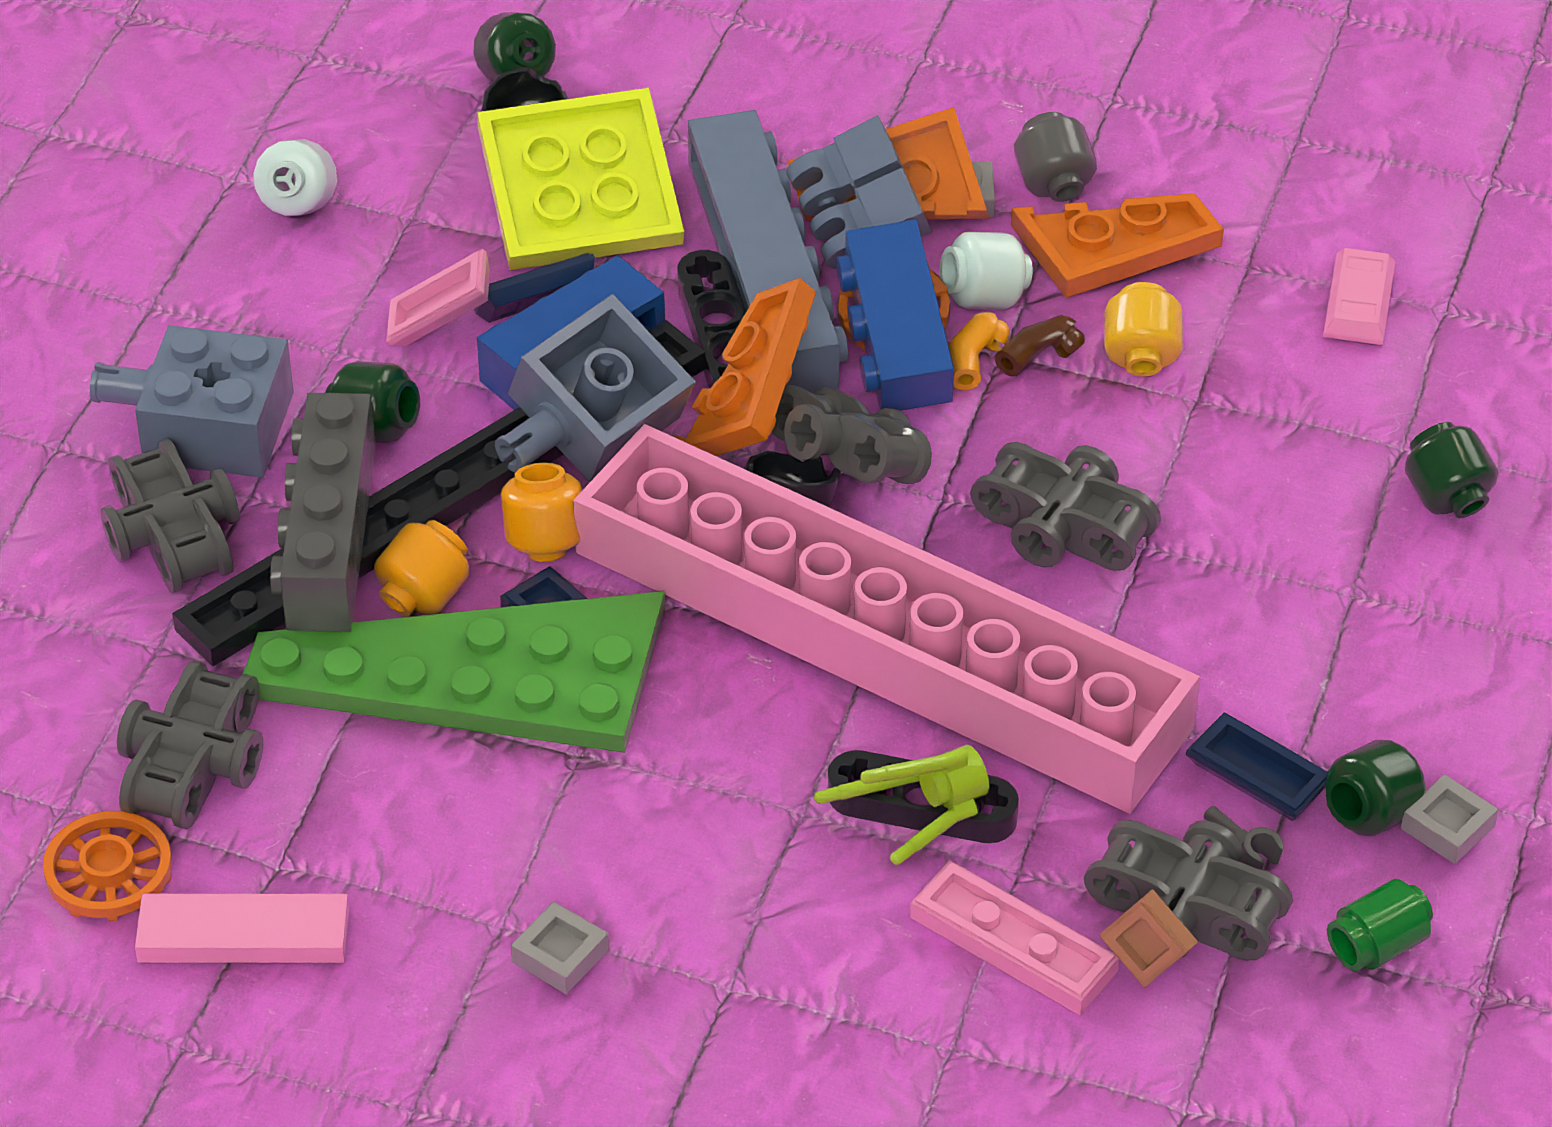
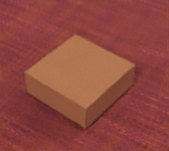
(1148, 938)

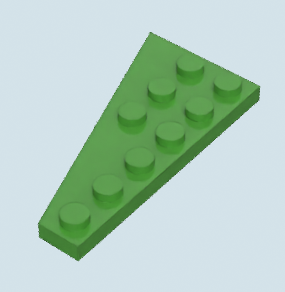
(512, 671)

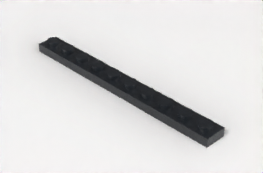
(437, 491)

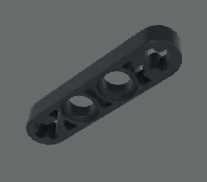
(697, 304)

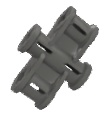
(853, 439)
(1065, 506)
(170, 515)
(189, 744)
(1201, 887)

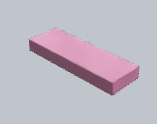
(242, 928)
(1014, 937)

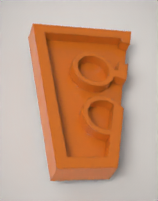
(936, 167)
(1107, 245)
(760, 358)

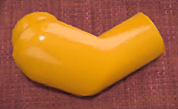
(964, 348)

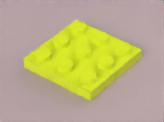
(580, 178)

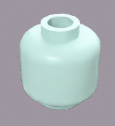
(299, 159)
(985, 270)

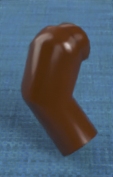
(1034, 339)

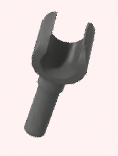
(1255, 841)

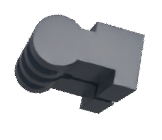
(860, 165)

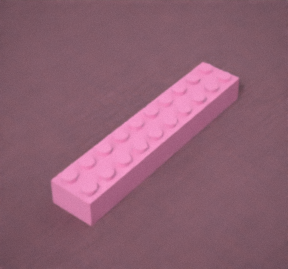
(888, 617)

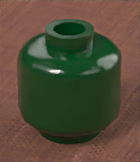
(514, 42)
(392, 392)
(1451, 470)
(1373, 787)

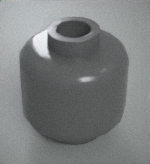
(1054, 155)

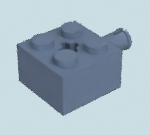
(593, 390)
(209, 394)

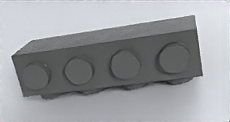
(327, 512)

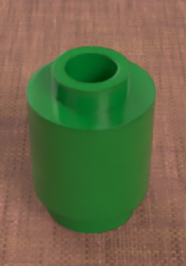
(1380, 925)

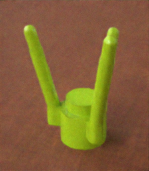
(945, 779)

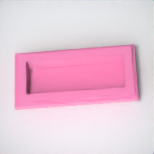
(1359, 296)
(439, 300)

